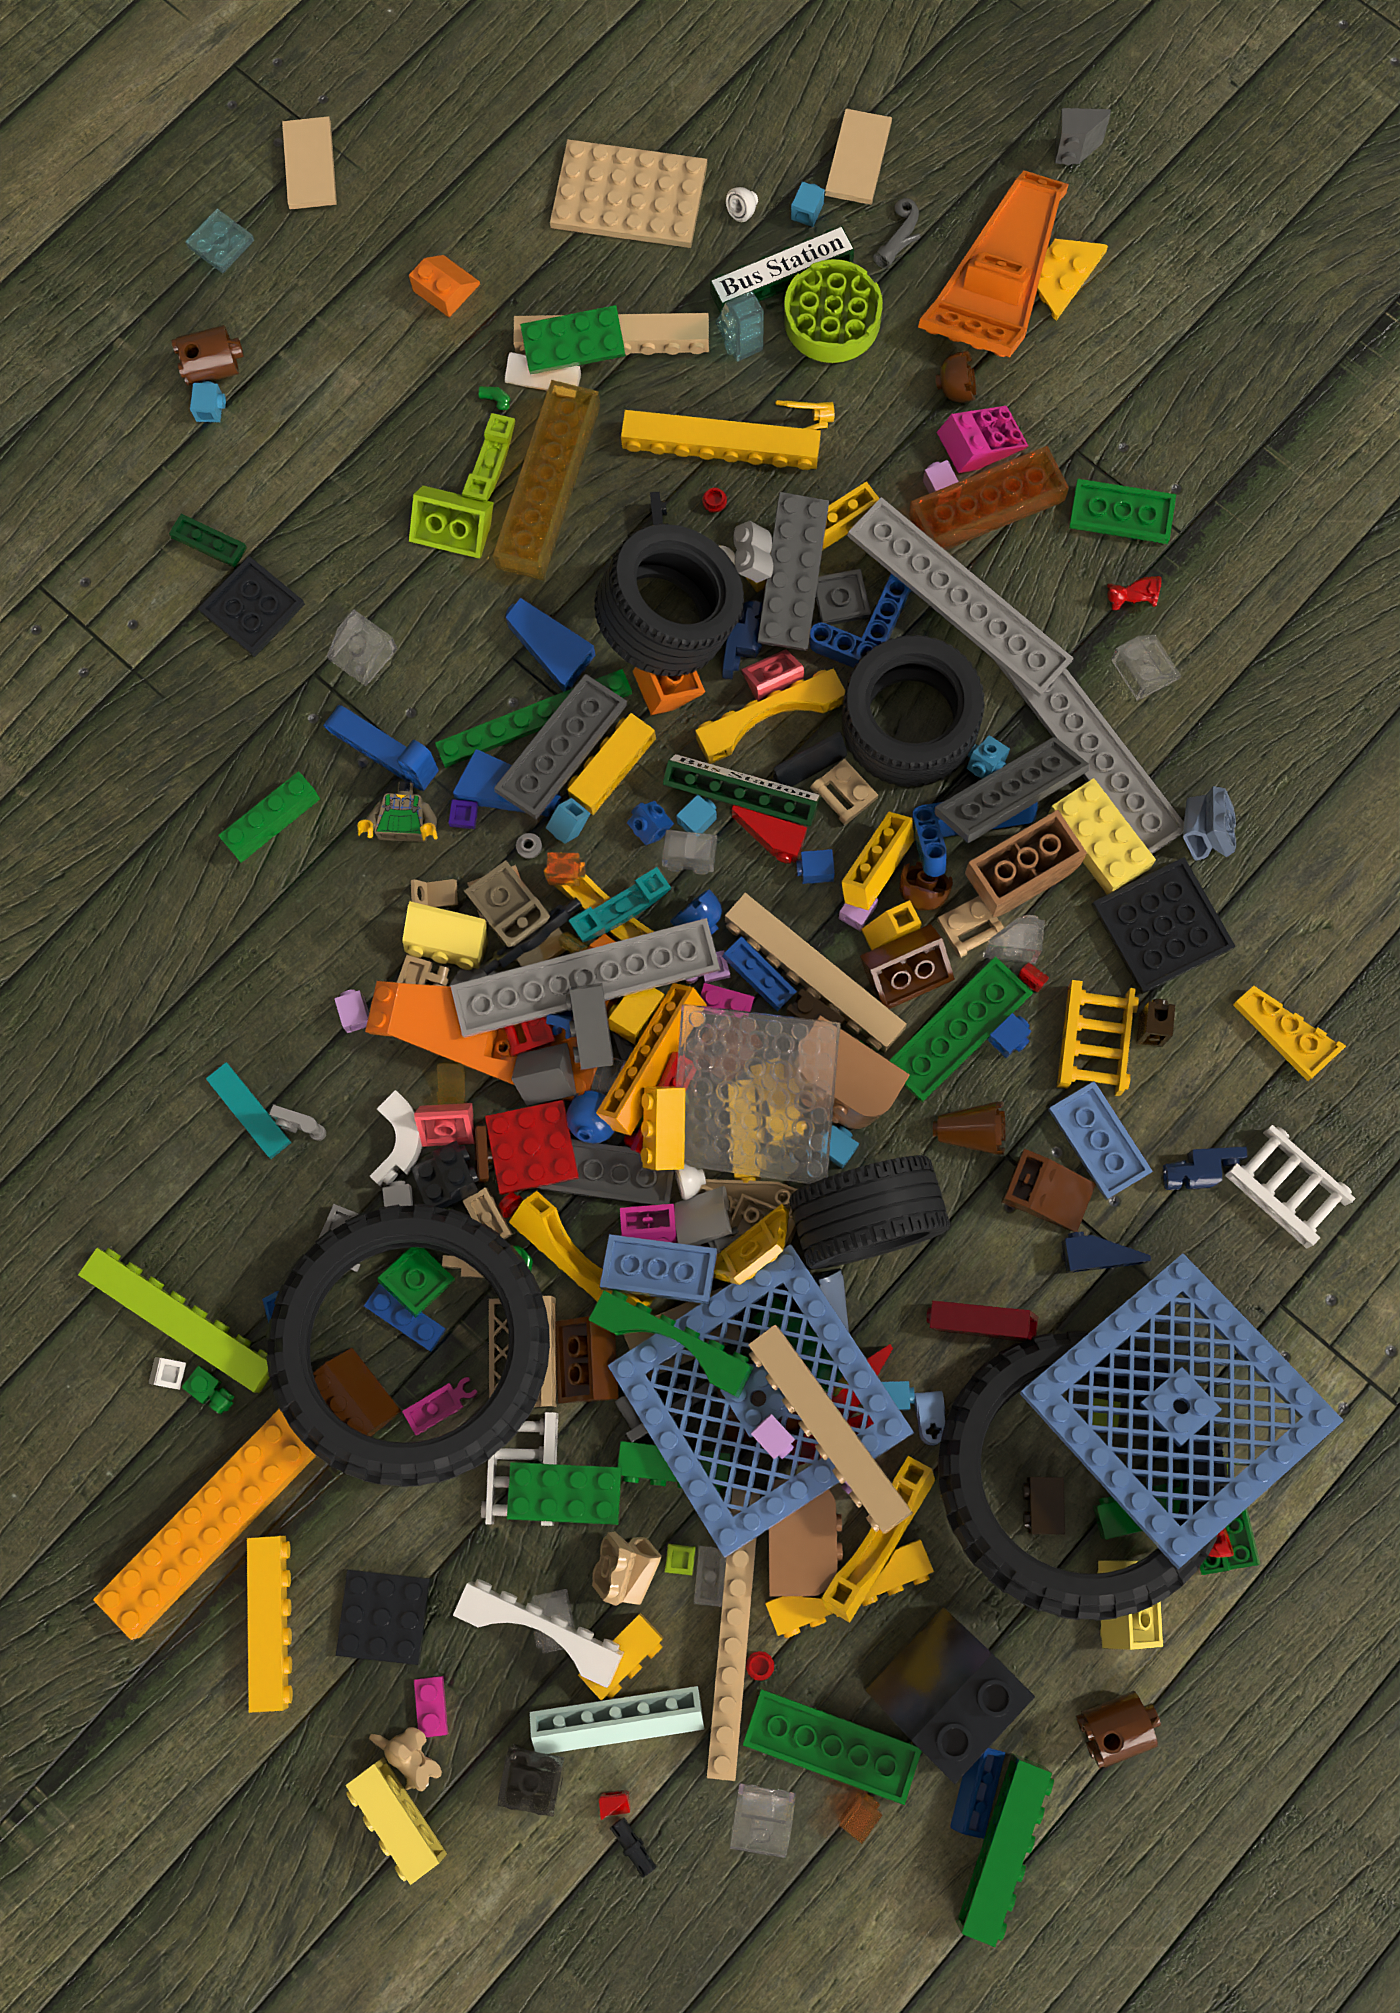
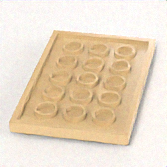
(629, 193)

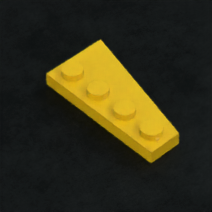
(1293, 1038)

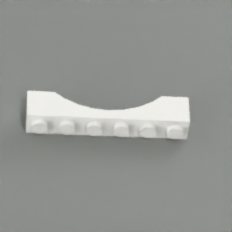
(592, 1657)

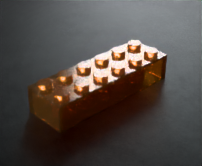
(990, 499)

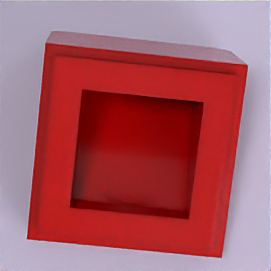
(1032, 977)

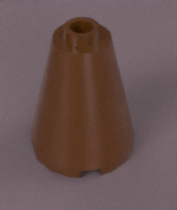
(973, 1128)

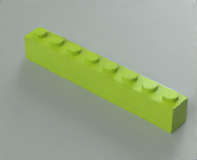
(177, 1319)

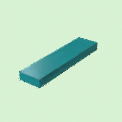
(248, 1110)

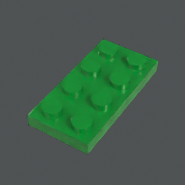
(573, 339)
(1122, 511)
(564, 1493)

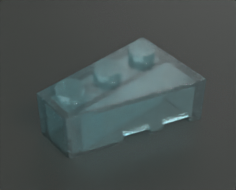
(742, 326)

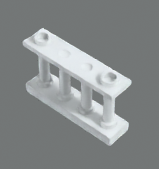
(1285, 1212)
(545, 1454)

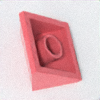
(773, 674)
(445, 1124)

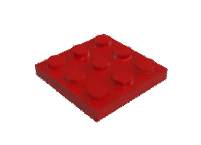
(531, 1147)

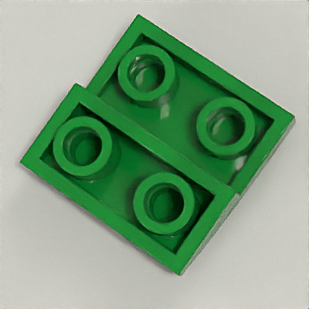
(1243, 1547)

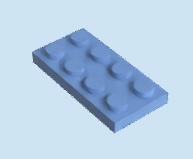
(1100, 1140)
(658, 1269)

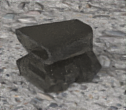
(531, 1781)

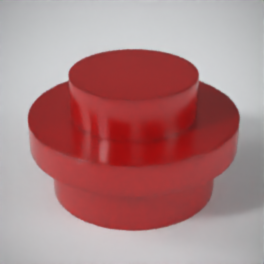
(714, 500)
(510, 1204)
(760, 1665)

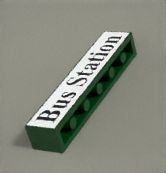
(775, 272)
(741, 789)

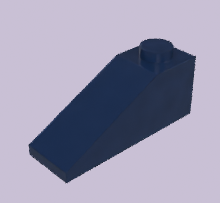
(1094, 1253)

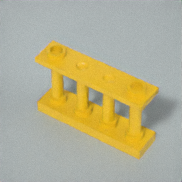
(1071, 1047)

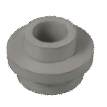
(532, 852)

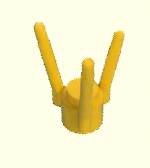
(821, 412)

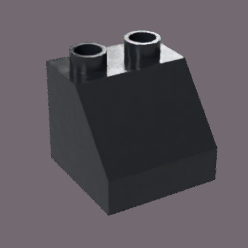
(948, 1693)

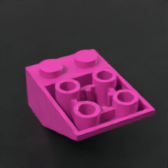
(981, 437)
(649, 1222)

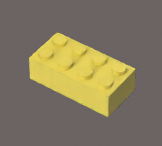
(1112, 846)
(396, 1821)

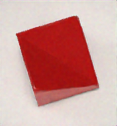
(614, 1803)

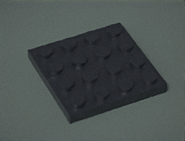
(1163, 925)

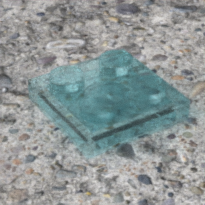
(219, 241)

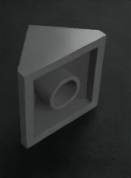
(544, 1075)

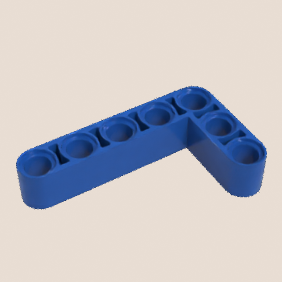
(877, 623)
(409, 763)
(931, 829)

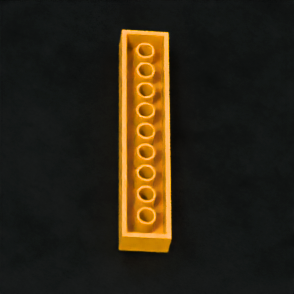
(204, 1527)

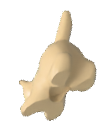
(407, 1756)

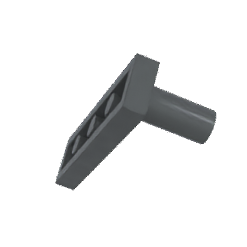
(637, 1428)

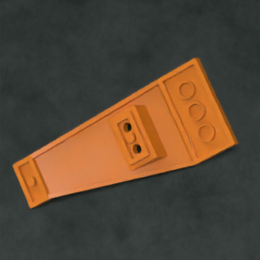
(998, 279)

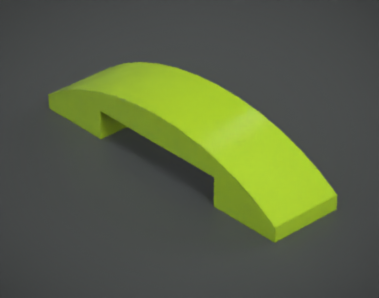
(491, 458)

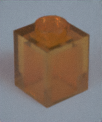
(564, 869)
(860, 1817)

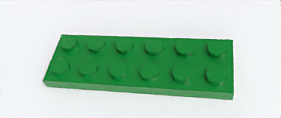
(960, 1028)
(832, 1746)

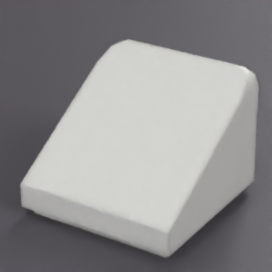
(167, 1373)

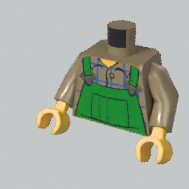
(400, 817)

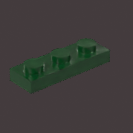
(208, 540)

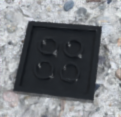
(251, 606)
(383, 1617)

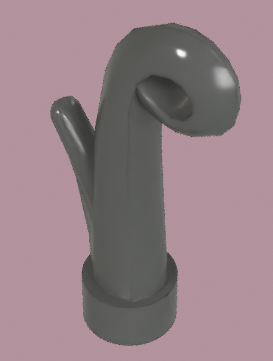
(886, 254)

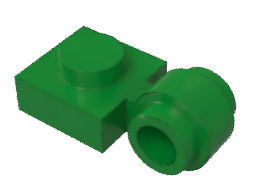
(203, 1387)

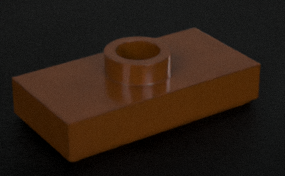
(482, 1154)

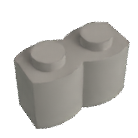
(753, 551)

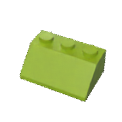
(450, 521)

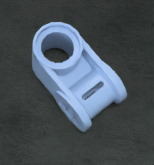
(930, 1411)

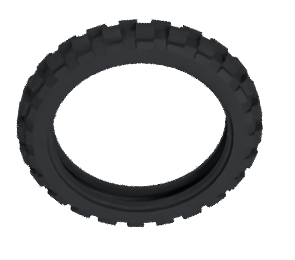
(325, 1264)
(987, 1544)

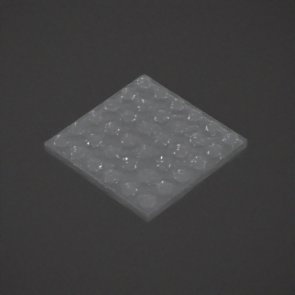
(757, 1092)

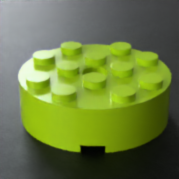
(855, 307)

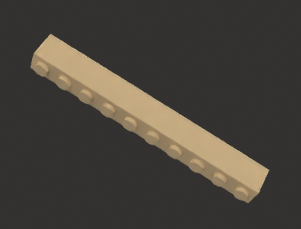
(732, 1655)

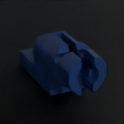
(743, 638)
(1202, 1168)

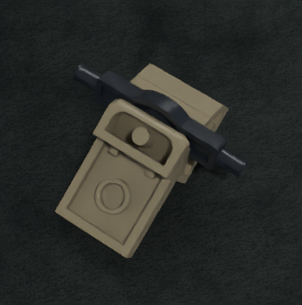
(518, 919)

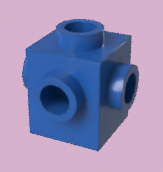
(649, 822)

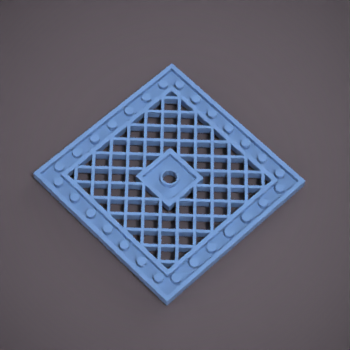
(1183, 1278)
(632, 1369)

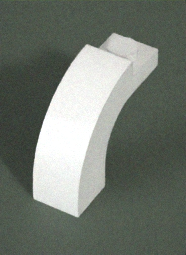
(407, 1144)

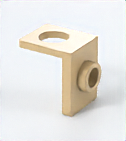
(435, 893)

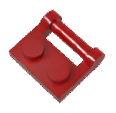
(537, 1035)

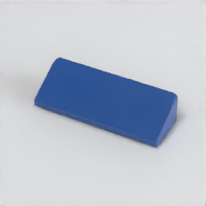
(977, 1794)

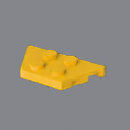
(1065, 271)
(753, 1248)

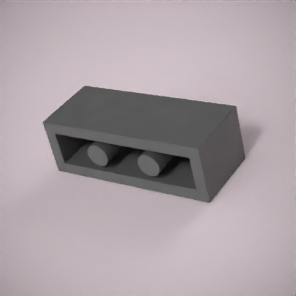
(590, 1026)

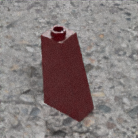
(983, 1321)

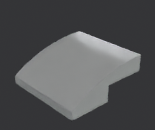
(703, 1217)

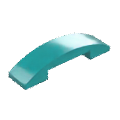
(622, 907)

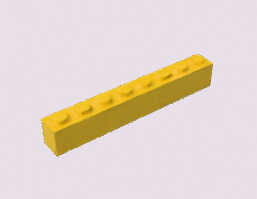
(720, 439)

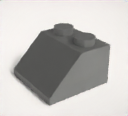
(1079, 134)

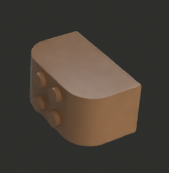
(1025, 864)
(863, 1084)
(805, 1548)

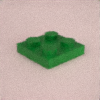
(416, 1280)

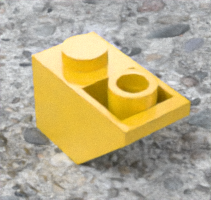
(891, 925)

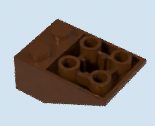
(1048, 1191)

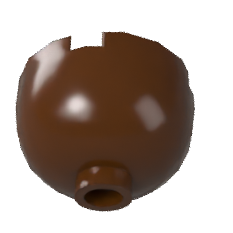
(957, 378)
(923, 890)

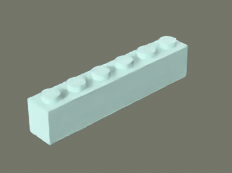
(616, 1720)

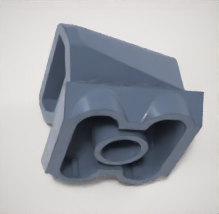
(1210, 824)

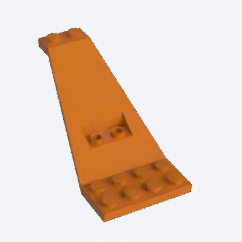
(430, 1021)

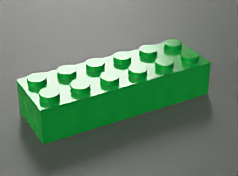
(1004, 1850)

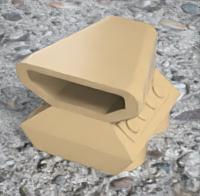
(624, 1569)

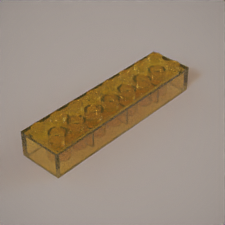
(547, 480)

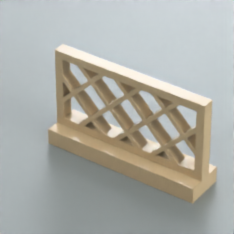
(548, 1392)

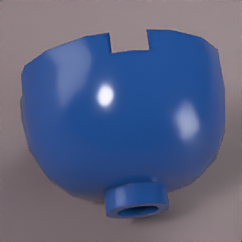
(702, 907)
(584, 1121)

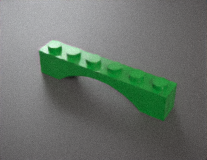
(721, 1369)

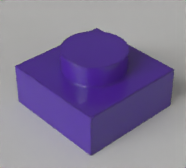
(463, 814)

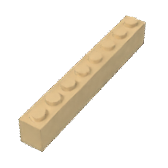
(648, 332)
(814, 972)
(830, 1429)

